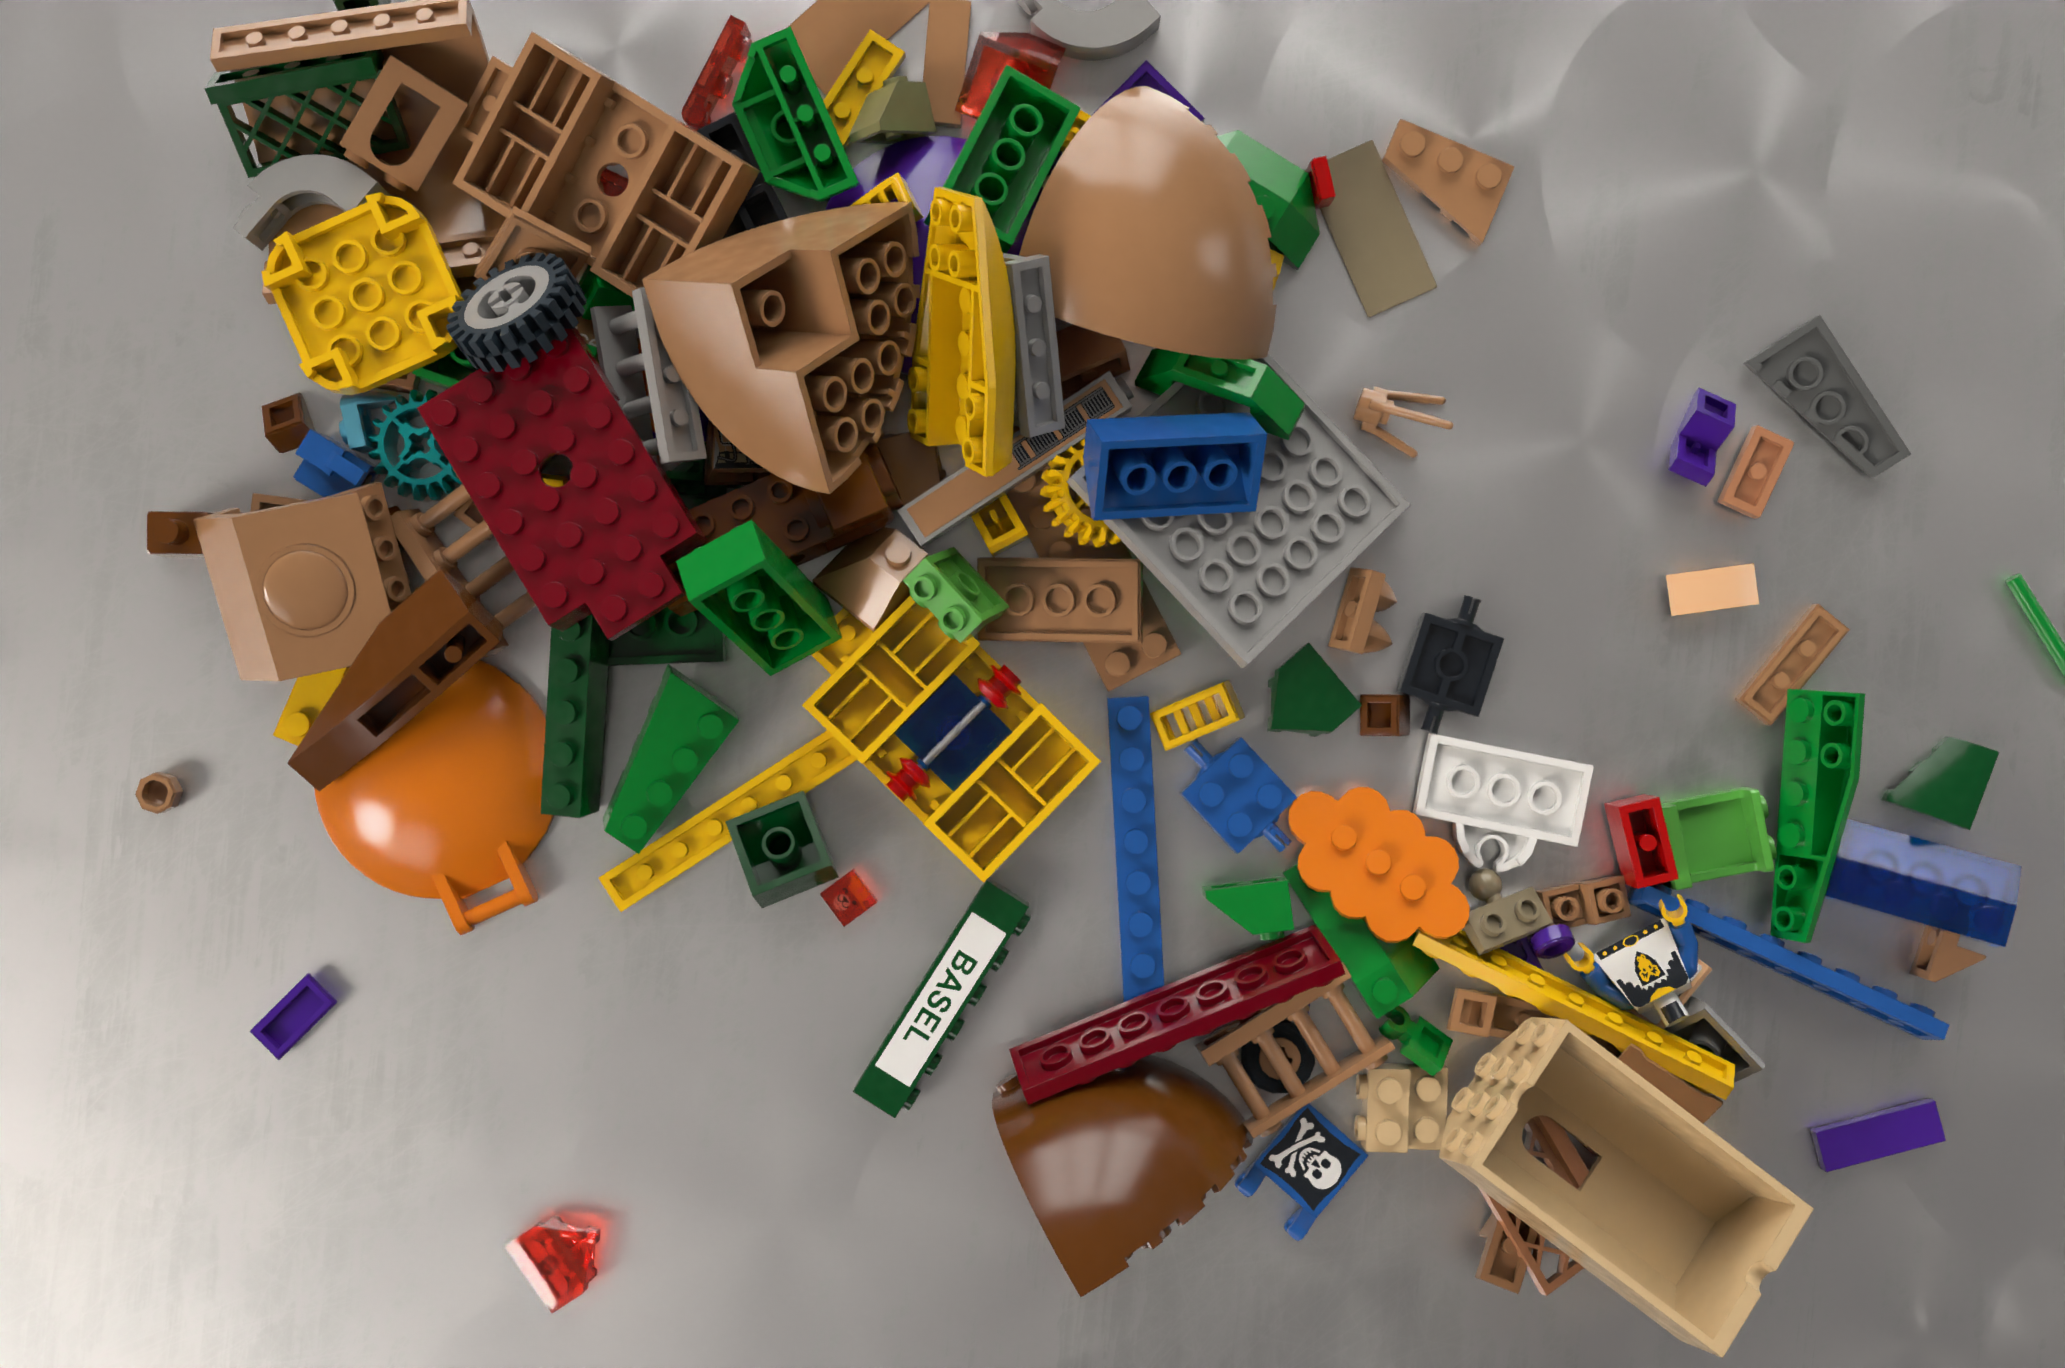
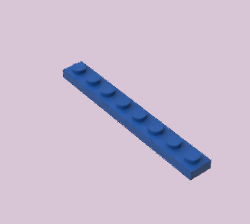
(1135, 845)
(1801, 967)

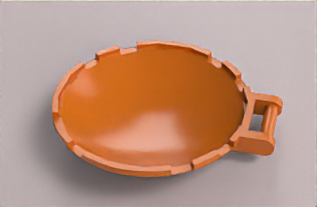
(449, 799)

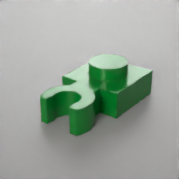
(1420, 1039)

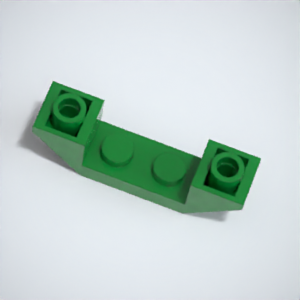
(1238, 380)

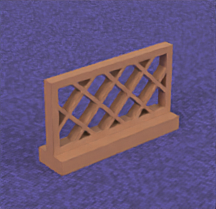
(1566, 1162)

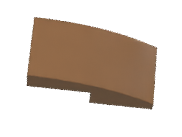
(1587, 901)

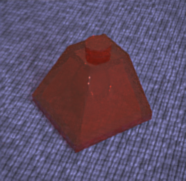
(993, 50)

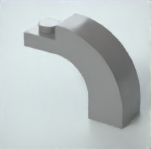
(1095, 33)
(299, 184)

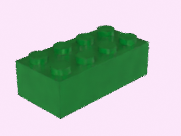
(1012, 150)
(758, 598)

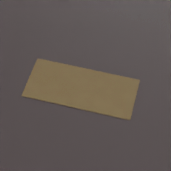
(1374, 232)

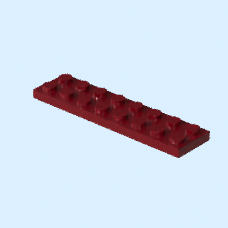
(1175, 1013)

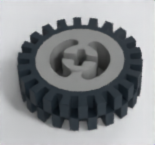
(516, 312)

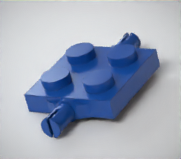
(1238, 795)

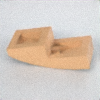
(1712, 589)

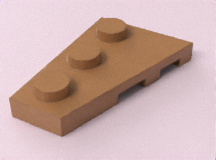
(1451, 175)

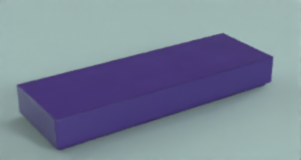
(1878, 1134)

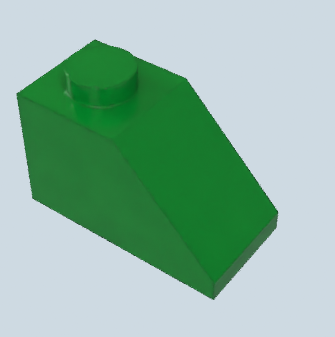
(1256, 905)

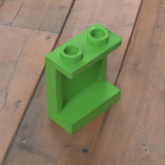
(1718, 836)

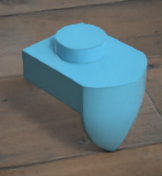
(358, 419)

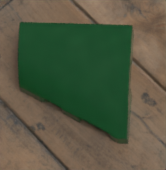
(1947, 782)

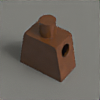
(173, 534)

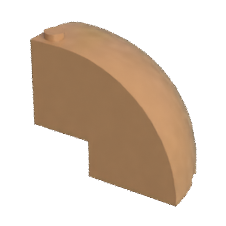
(1156, 233)
(796, 335)

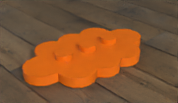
(1378, 865)

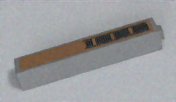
(969, 492)

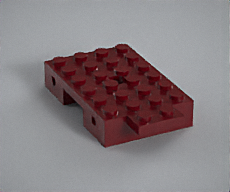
(601, 536)

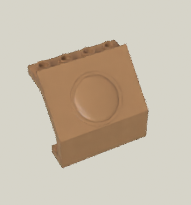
(303, 580)

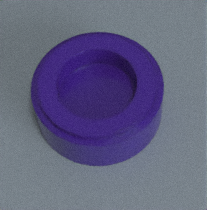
(1552, 941)

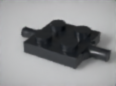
(1450, 664)

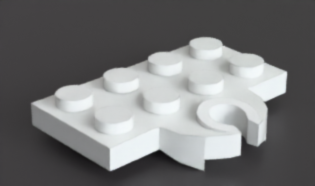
(1501, 797)

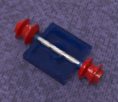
(953, 732)

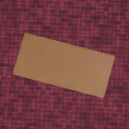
(835, 28)

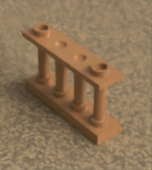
(418, 537)
(1223, 1045)

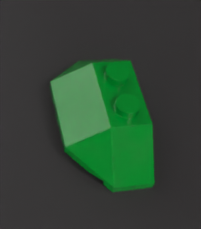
(790, 122)
(1283, 193)

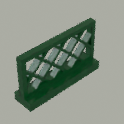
(290, 79)

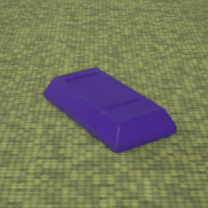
(293, 1016)

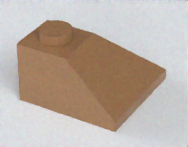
(870, 575)

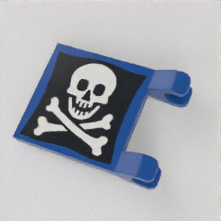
(1308, 1162)

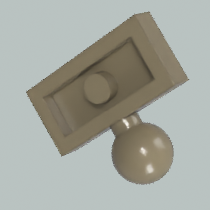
(1502, 918)

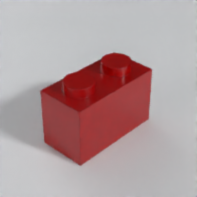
(1641, 841)

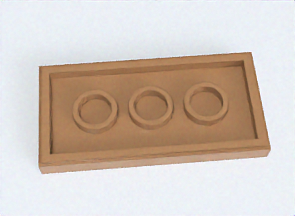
(1065, 599)

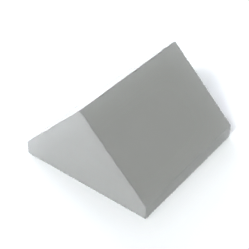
(1711, 1033)

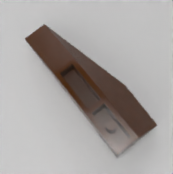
(397, 675)

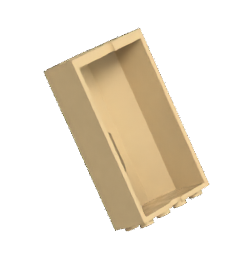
(1665, 1208)

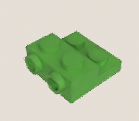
(954, 594)

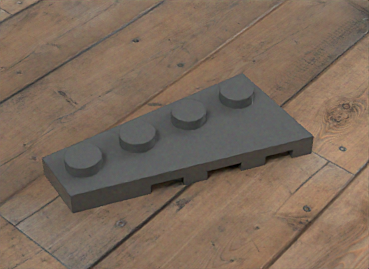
(1827, 391)

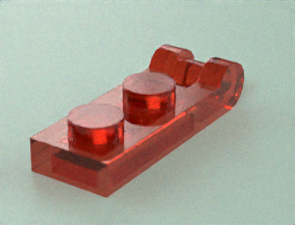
(716, 76)

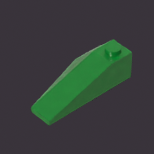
(1380, 970)

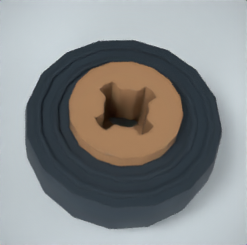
(1293, 1047)

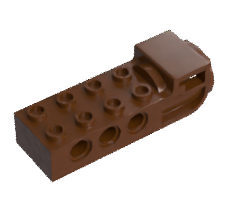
(803, 520)

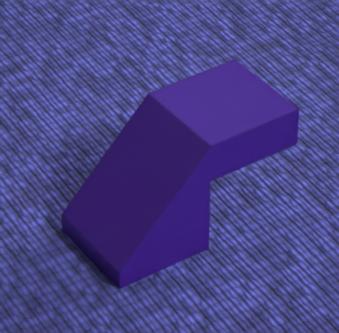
(1701, 435)

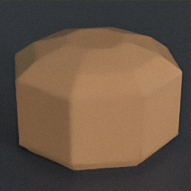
(159, 792)

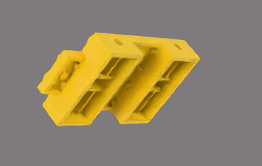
(888, 675)

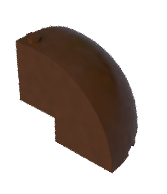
(1119, 1160)

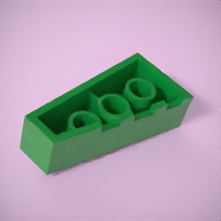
(672, 749)

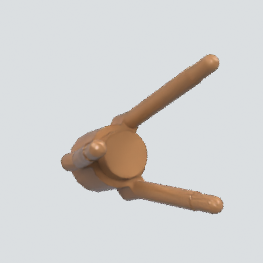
(1377, 405)

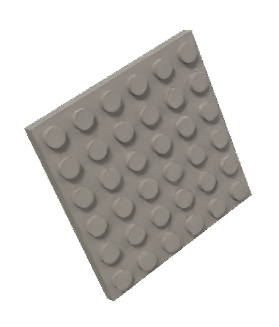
(1263, 567)

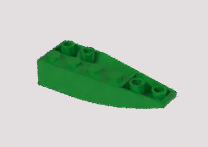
(1814, 803)

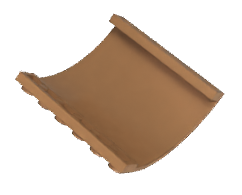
(428, 35)

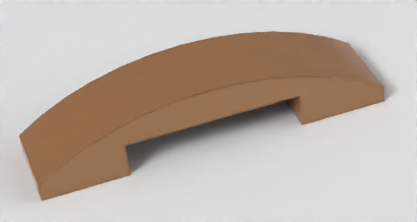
(1493, 1014)

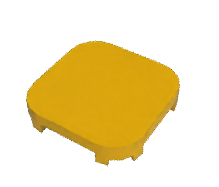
(364, 295)

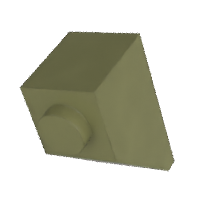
(894, 113)

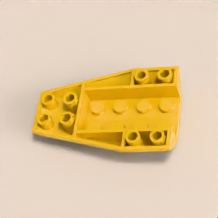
(964, 337)

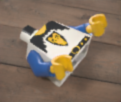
(1646, 967)

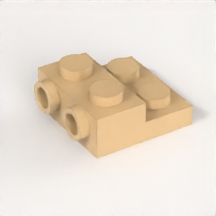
(1401, 1108)

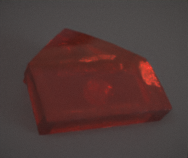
(556, 1259)

